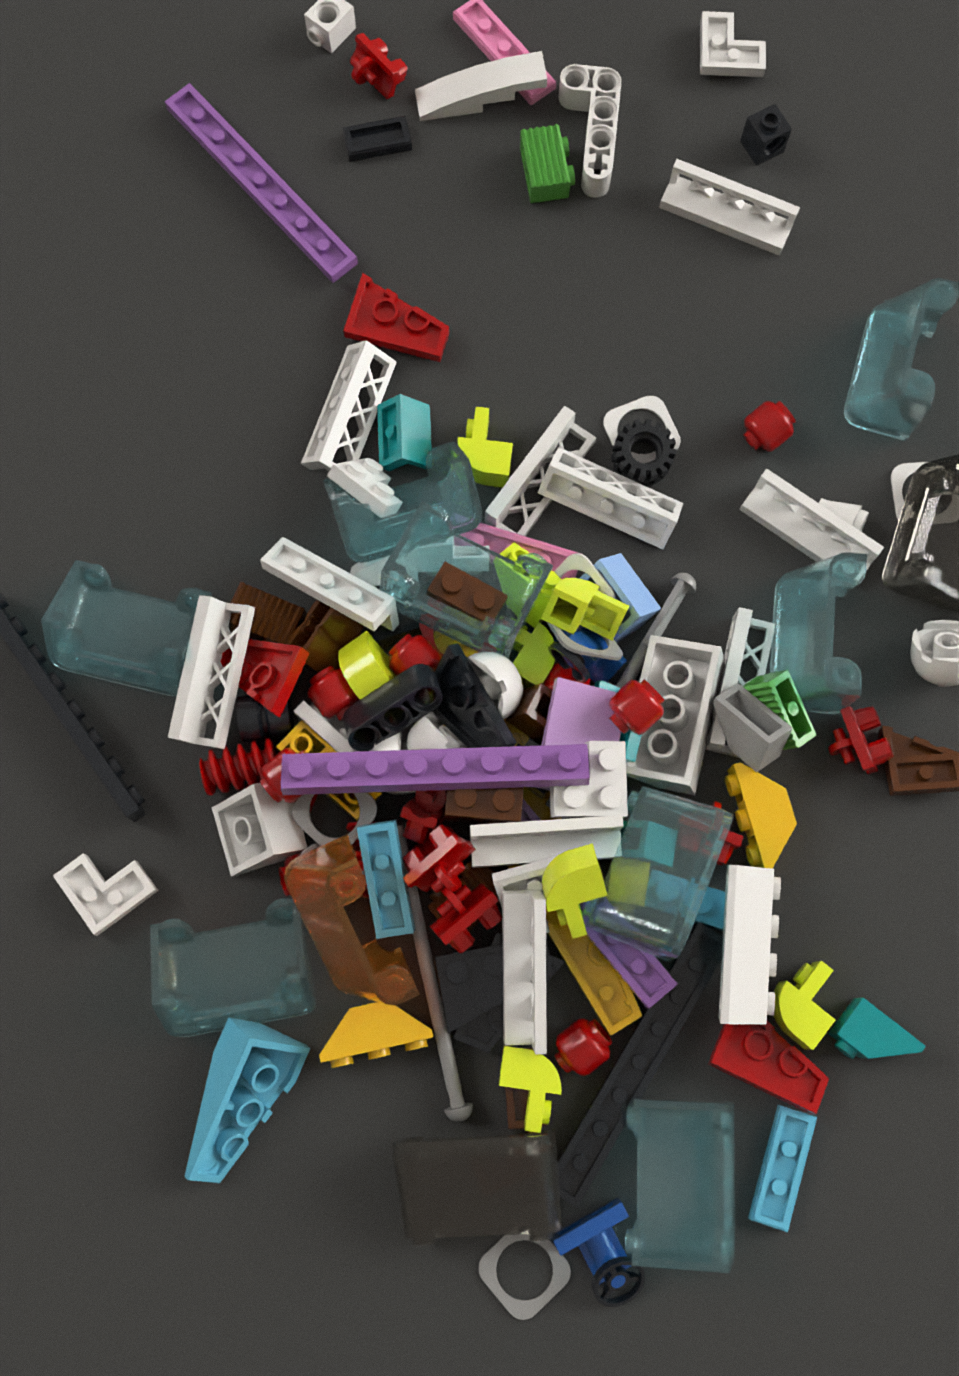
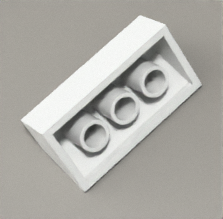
(688, 680)
(746, 945)

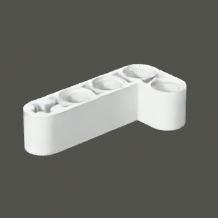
(584, 90)

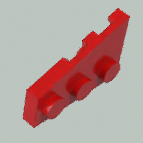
(394, 324)
(269, 672)
(770, 1064)

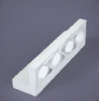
(727, 210)
(340, 402)
(532, 466)
(610, 499)
(804, 521)
(331, 585)
(733, 657)
(204, 672)
(536, 840)
(524, 969)

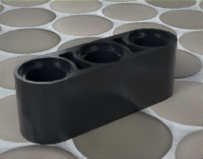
(392, 707)

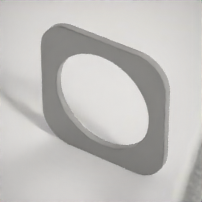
(613, 651)
(302, 817)
(523, 1308)

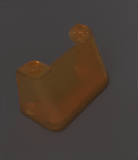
(320, 888)

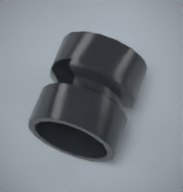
(257, 721)

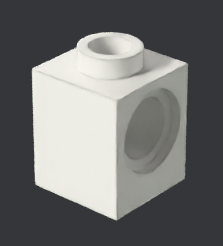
(329, 23)

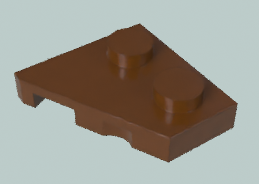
(919, 765)

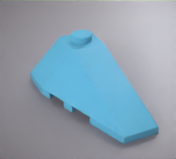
(243, 1082)

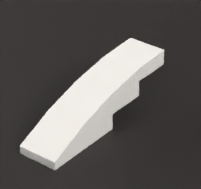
(479, 85)

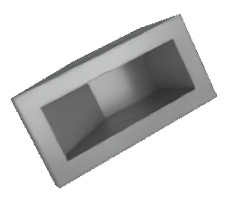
(750, 727)

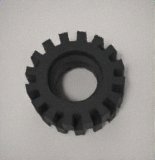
(648, 434)

